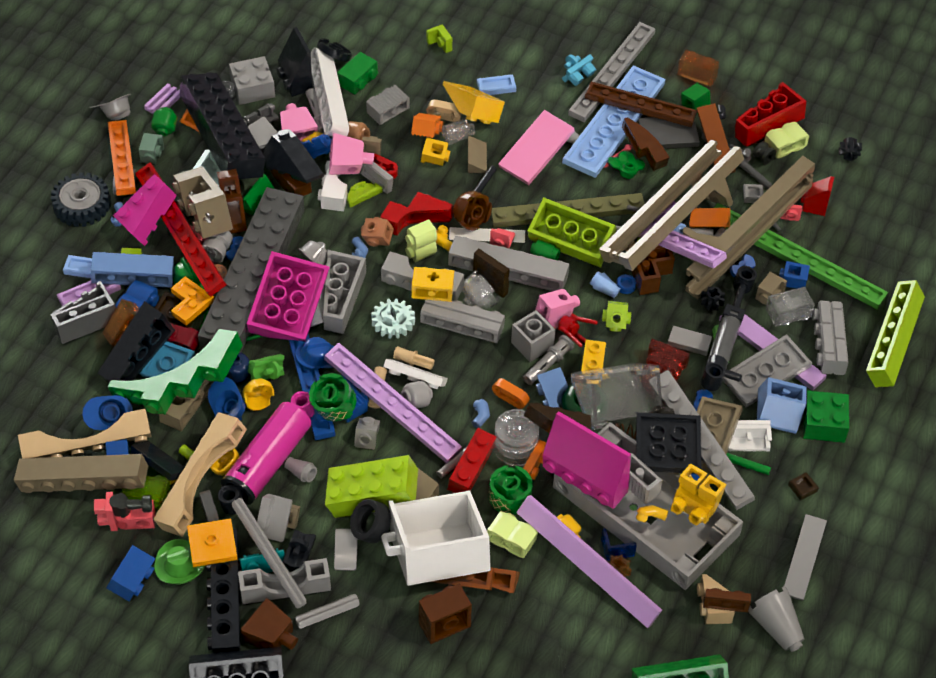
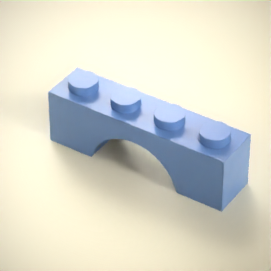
(552, 386)

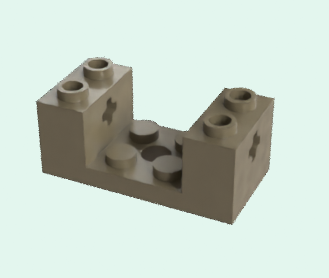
(203, 199)

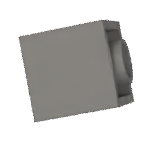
(532, 335)

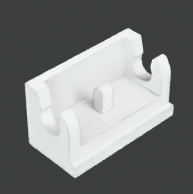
(751, 436)

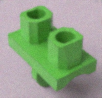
(267, 367)

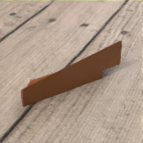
(496, 578)

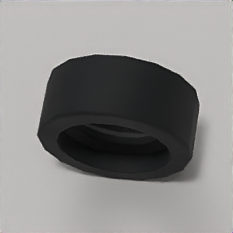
(360, 516)

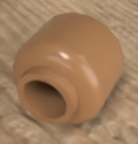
(358, 130)

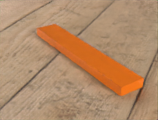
(121, 158)

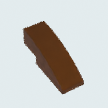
(645, 144)
(229, 184)
(292, 185)

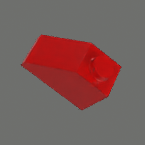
(818, 196)

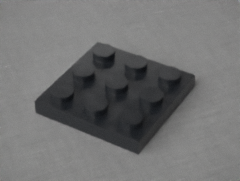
(668, 441)

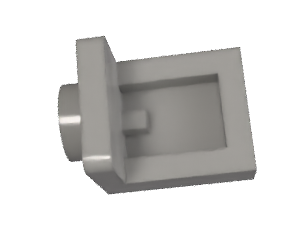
(366, 433)

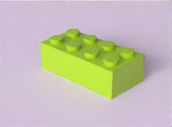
(571, 230)
(374, 480)

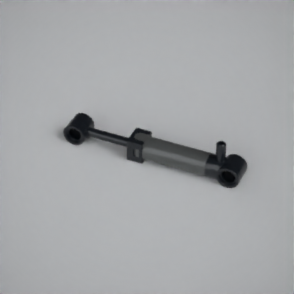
(727, 333)

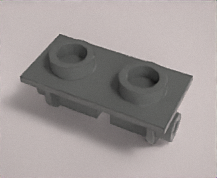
(266, 111)

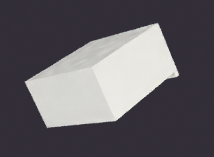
(438, 538)

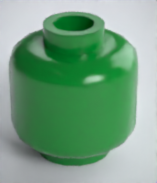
(164, 121)

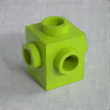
(620, 309)

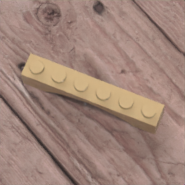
(130, 426)
(177, 508)

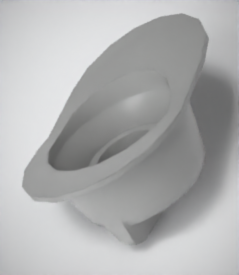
(117, 108)
(314, 252)

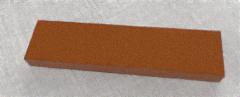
(713, 129)

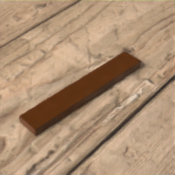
(641, 104)

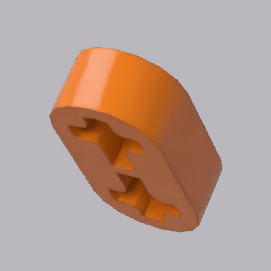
(510, 393)

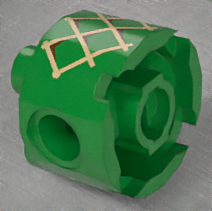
(333, 397)
(509, 488)

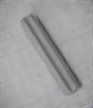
(326, 611)

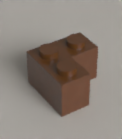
(649, 271)

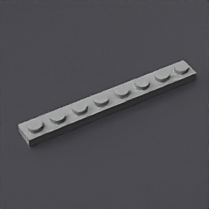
(614, 68)
(711, 451)

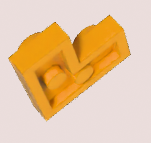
(193, 299)

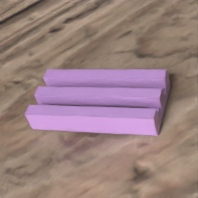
(161, 98)

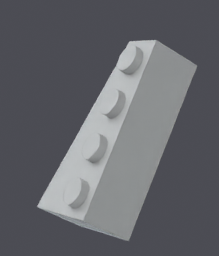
(341, 289)

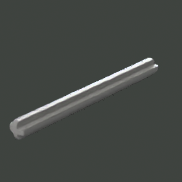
(269, 553)

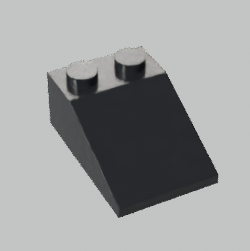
(295, 65)

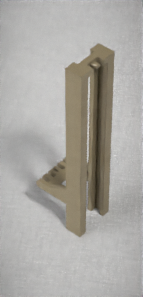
(709, 187)
(750, 225)

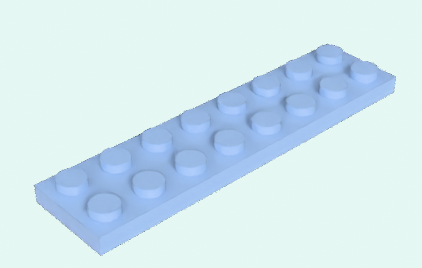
(605, 130)

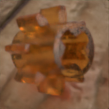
(621, 565)

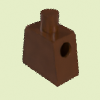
(269, 628)

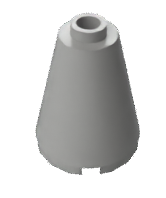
(779, 619)

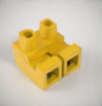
(697, 496)

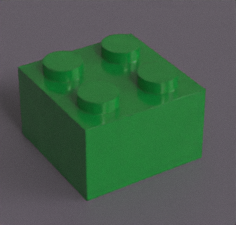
(826, 416)

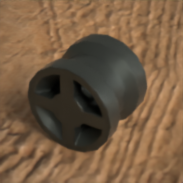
(764, 152)

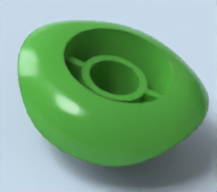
(175, 564)

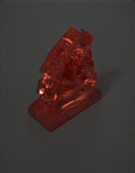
(667, 358)

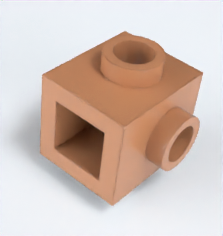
(377, 231)

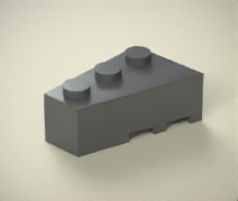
(84, 315)

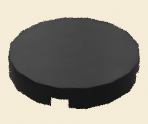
(334, 50)

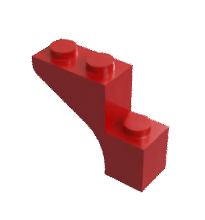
(420, 209)

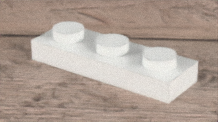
(415, 374)

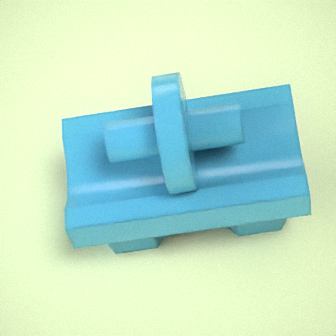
(575, 67)

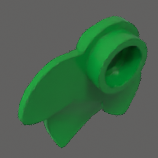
(626, 164)

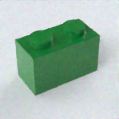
(357, 73)

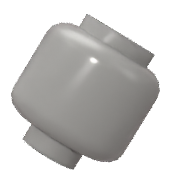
(418, 394)

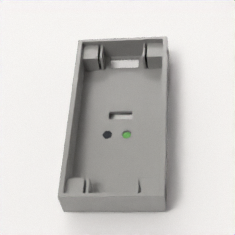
(667, 543)

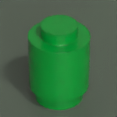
(545, 249)

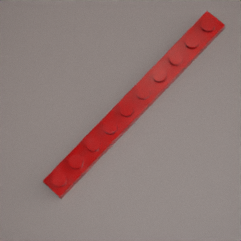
(187, 240)

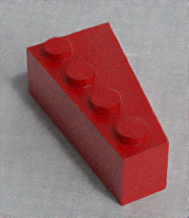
(773, 112)

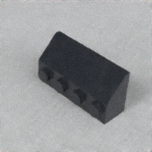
(238, 664)

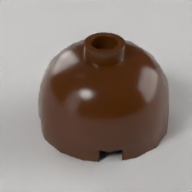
(472, 209)

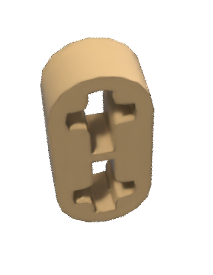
(444, 109)

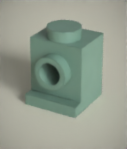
(151, 148)

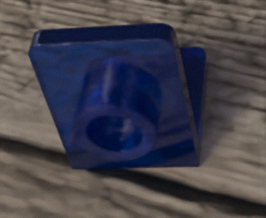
(626, 550)

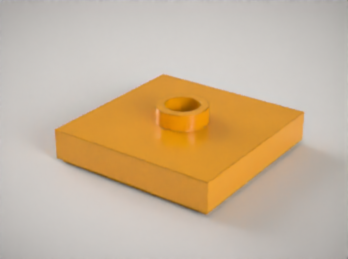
(212, 542)

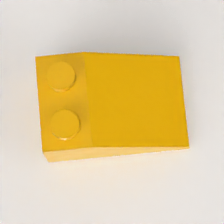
(475, 103)

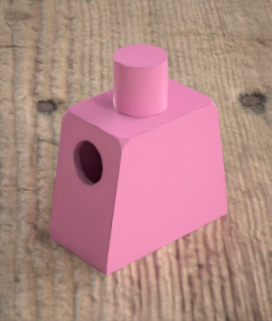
(298, 121)
(347, 155)
(556, 305)

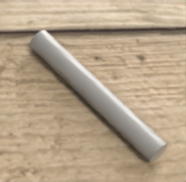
(450, 465)

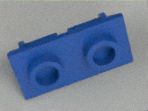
(318, 145)

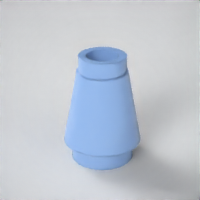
(604, 284)

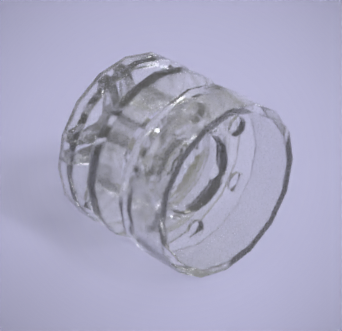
(515, 437)

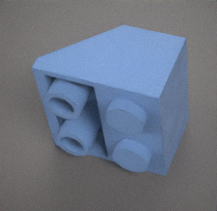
(781, 404)

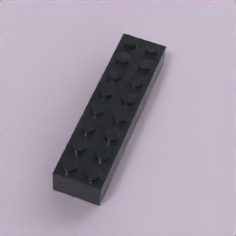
(221, 125)

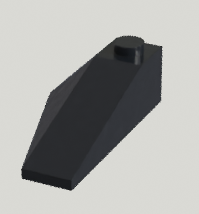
(290, 156)

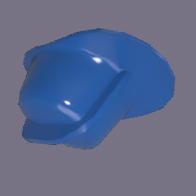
(312, 353)
(226, 398)
(104, 411)

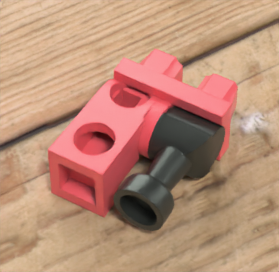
(125, 513)

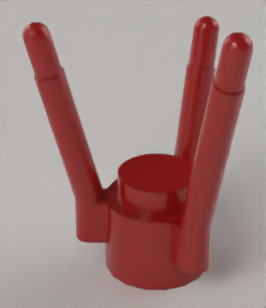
(570, 327)

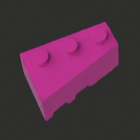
(145, 208)

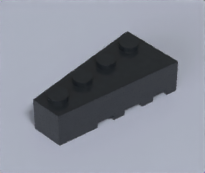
(137, 345)

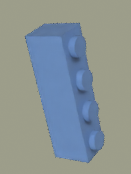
(126, 268)

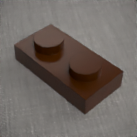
(727, 600)

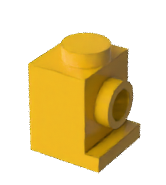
(435, 152)

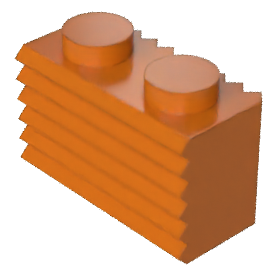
(426, 125)

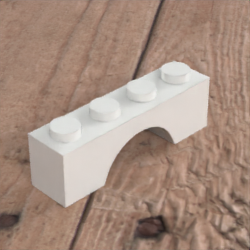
(334, 192)

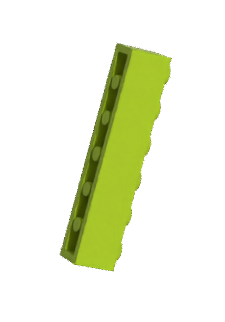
(895, 334)

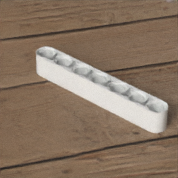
(328, 94)

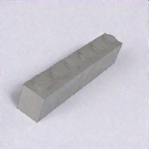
(523, 267)

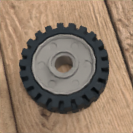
(80, 199)

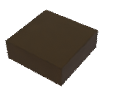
(803, 486)

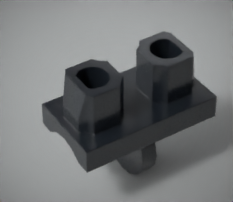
(298, 549)

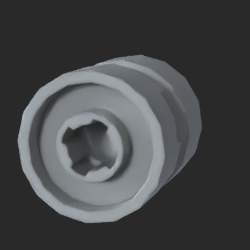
(217, 246)

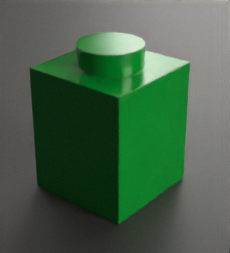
(696, 97)

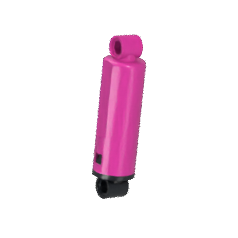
(266, 452)

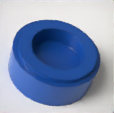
(626, 283)

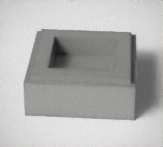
(752, 192)

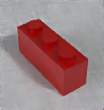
(472, 462)

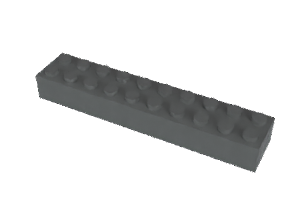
(268, 231)

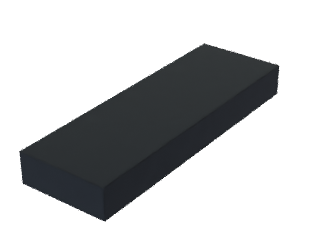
(158, 460)

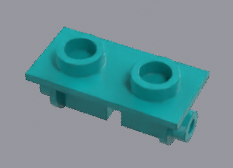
(258, 561)

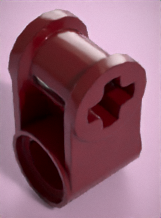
(184, 337)

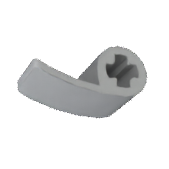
(345, 550)

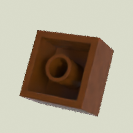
(444, 613)

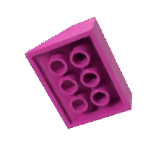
(287, 298)
(587, 461)

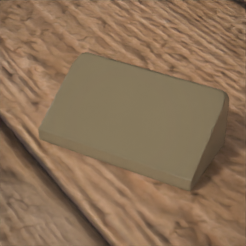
(477, 155)

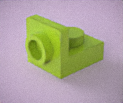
(441, 36)

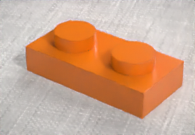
(535, 459)

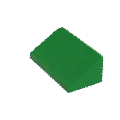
(255, 194)

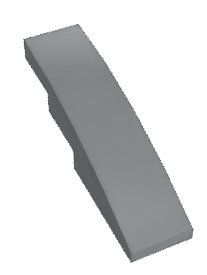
(804, 556)

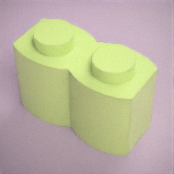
(787, 139)
(421, 241)
(512, 534)

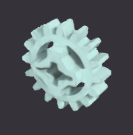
(393, 318)

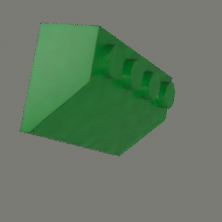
(702, 667)

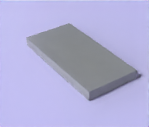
(778, 361)

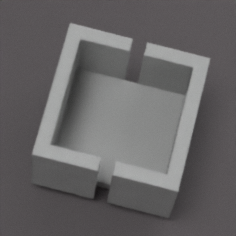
(252, 80)

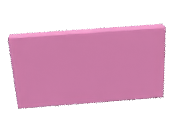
(536, 147)

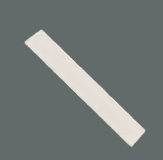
(482, 234)

